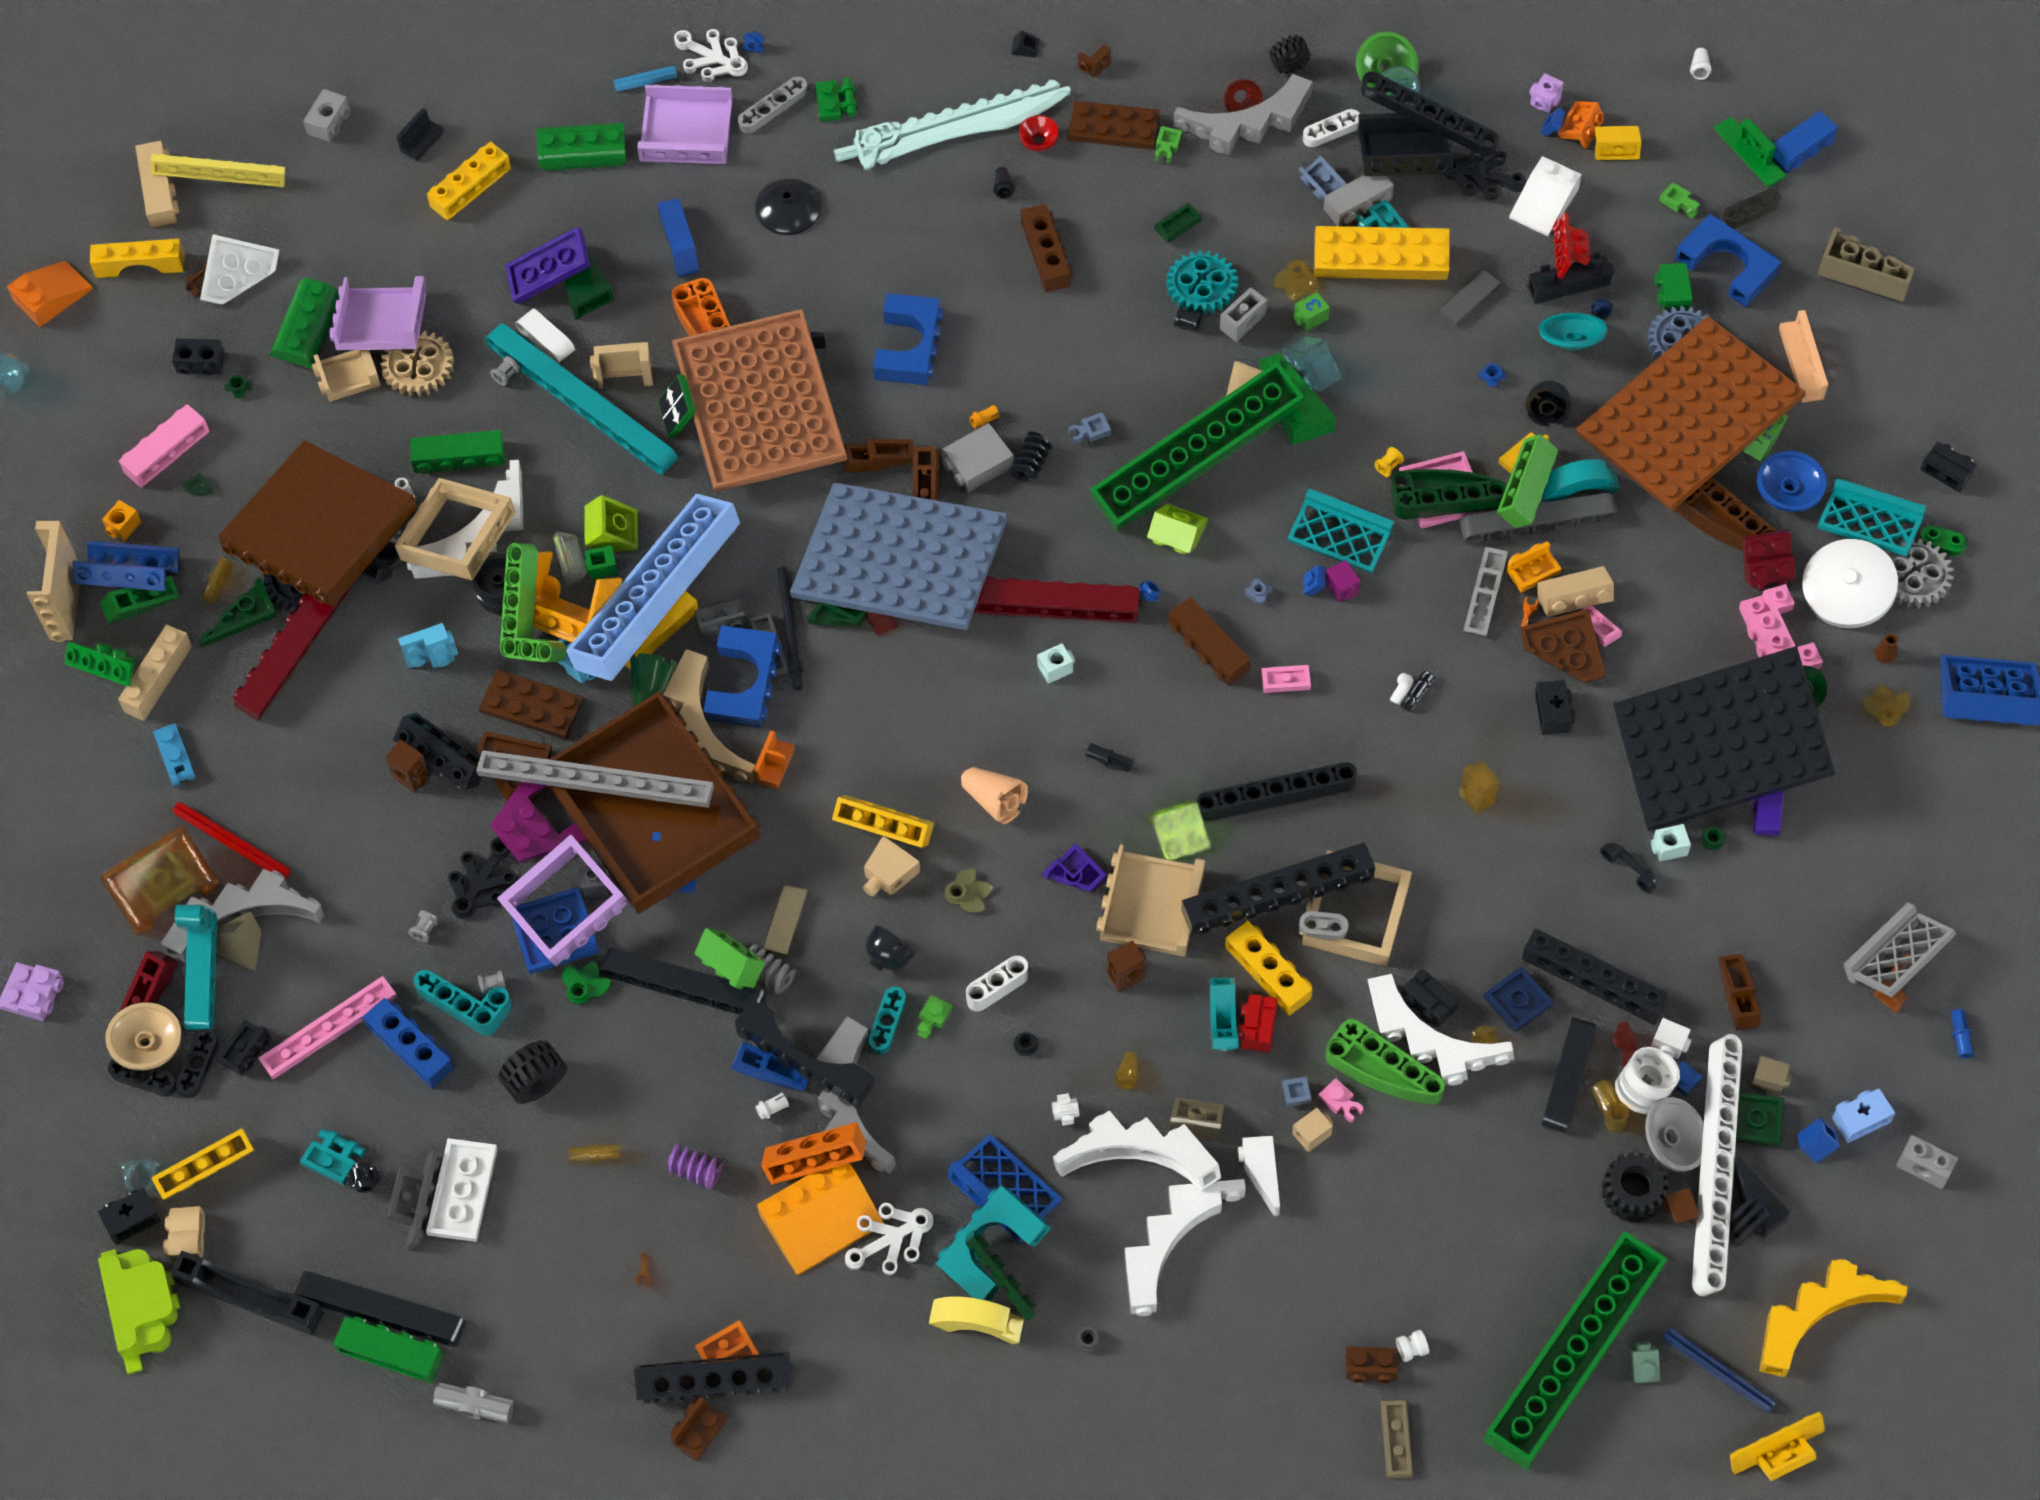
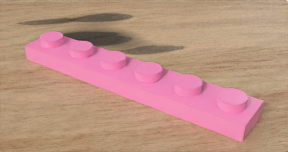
(325, 1028)

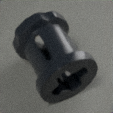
(1188, 319)

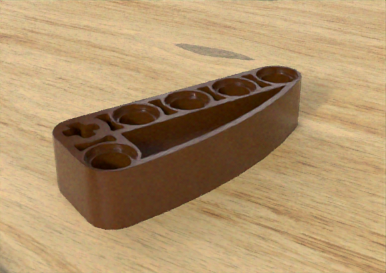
(1716, 517)

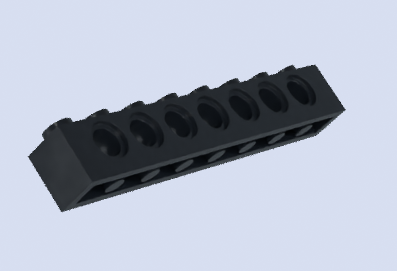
(1286, 878)

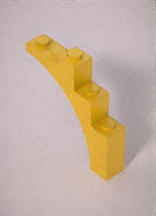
(1813, 1303)

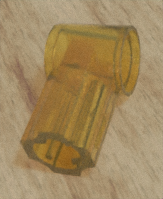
(1609, 1105)

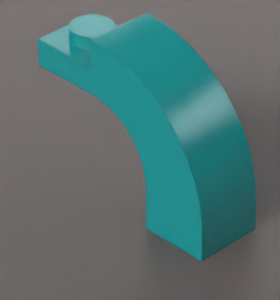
(1578, 477)
(1223, 1014)

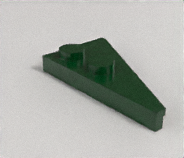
(245, 613)

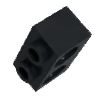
(199, 353)

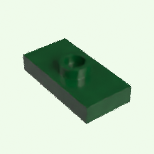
(1178, 223)

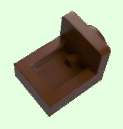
(1096, 63)

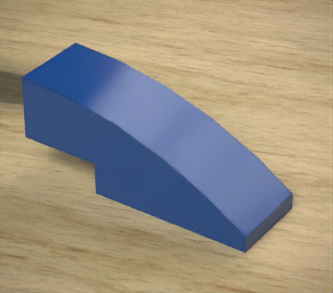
(765, 1067)

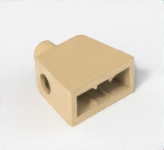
(889, 868)

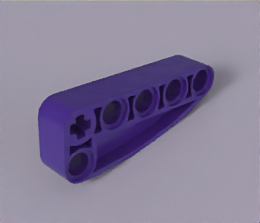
(1768, 814)

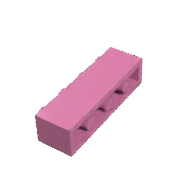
(163, 445)

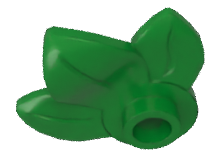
(584, 980)

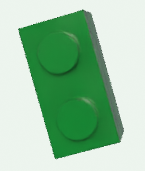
(1673, 286)

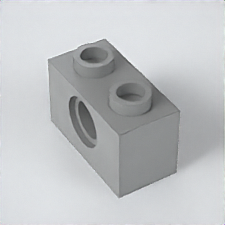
(326, 115)
(1243, 314)
(1926, 1162)

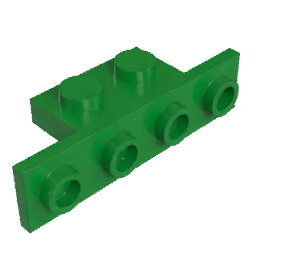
(1752, 148)
(101, 661)

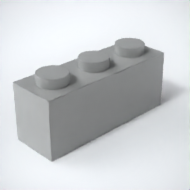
(1357, 197)

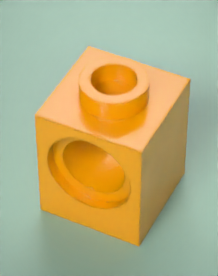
(119, 513)

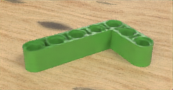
(519, 609)

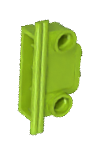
(138, 1304)

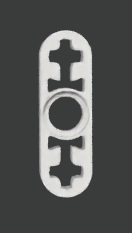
(1326, 135)

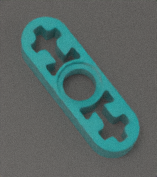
(889, 1031)

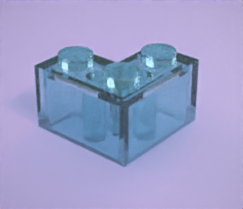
(1314, 360)

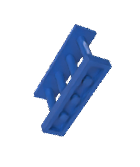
(126, 565)

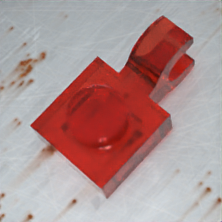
(1625, 1040)

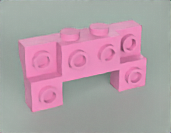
(1768, 628)

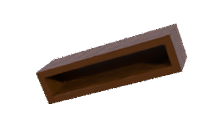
(1208, 641)

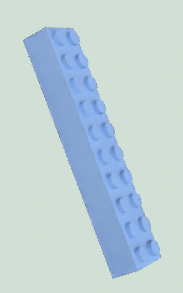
(653, 587)

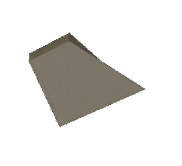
(240, 940)

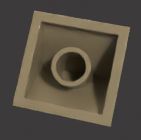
(1200, 1117)

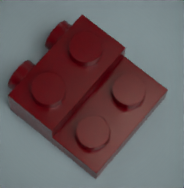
(1768, 559)

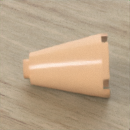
(995, 792)

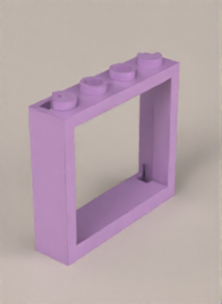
(542, 872)

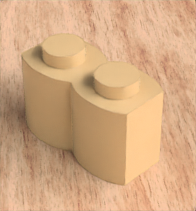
(185, 1232)

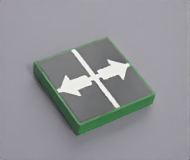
(676, 406)

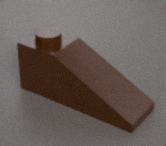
(927, 472)

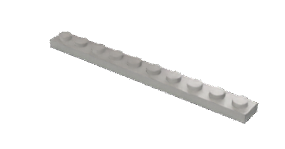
(595, 778)

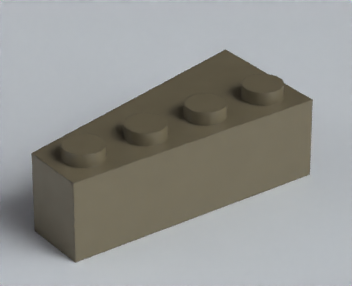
(1864, 267)

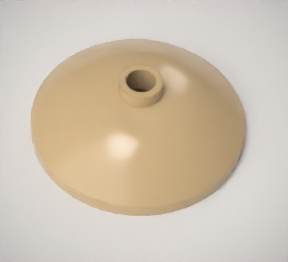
(139, 1025)

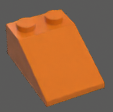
(48, 291)

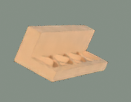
(1804, 357)

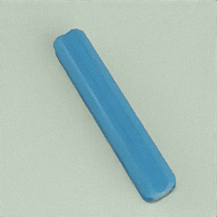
(645, 78)

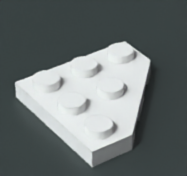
(235, 268)

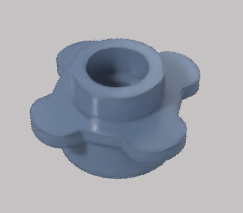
(1258, 597)

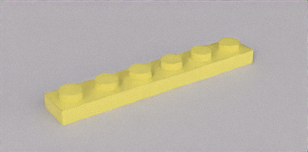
(217, 170)

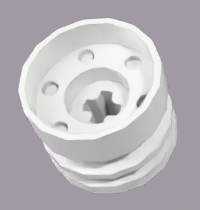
(1647, 1079)

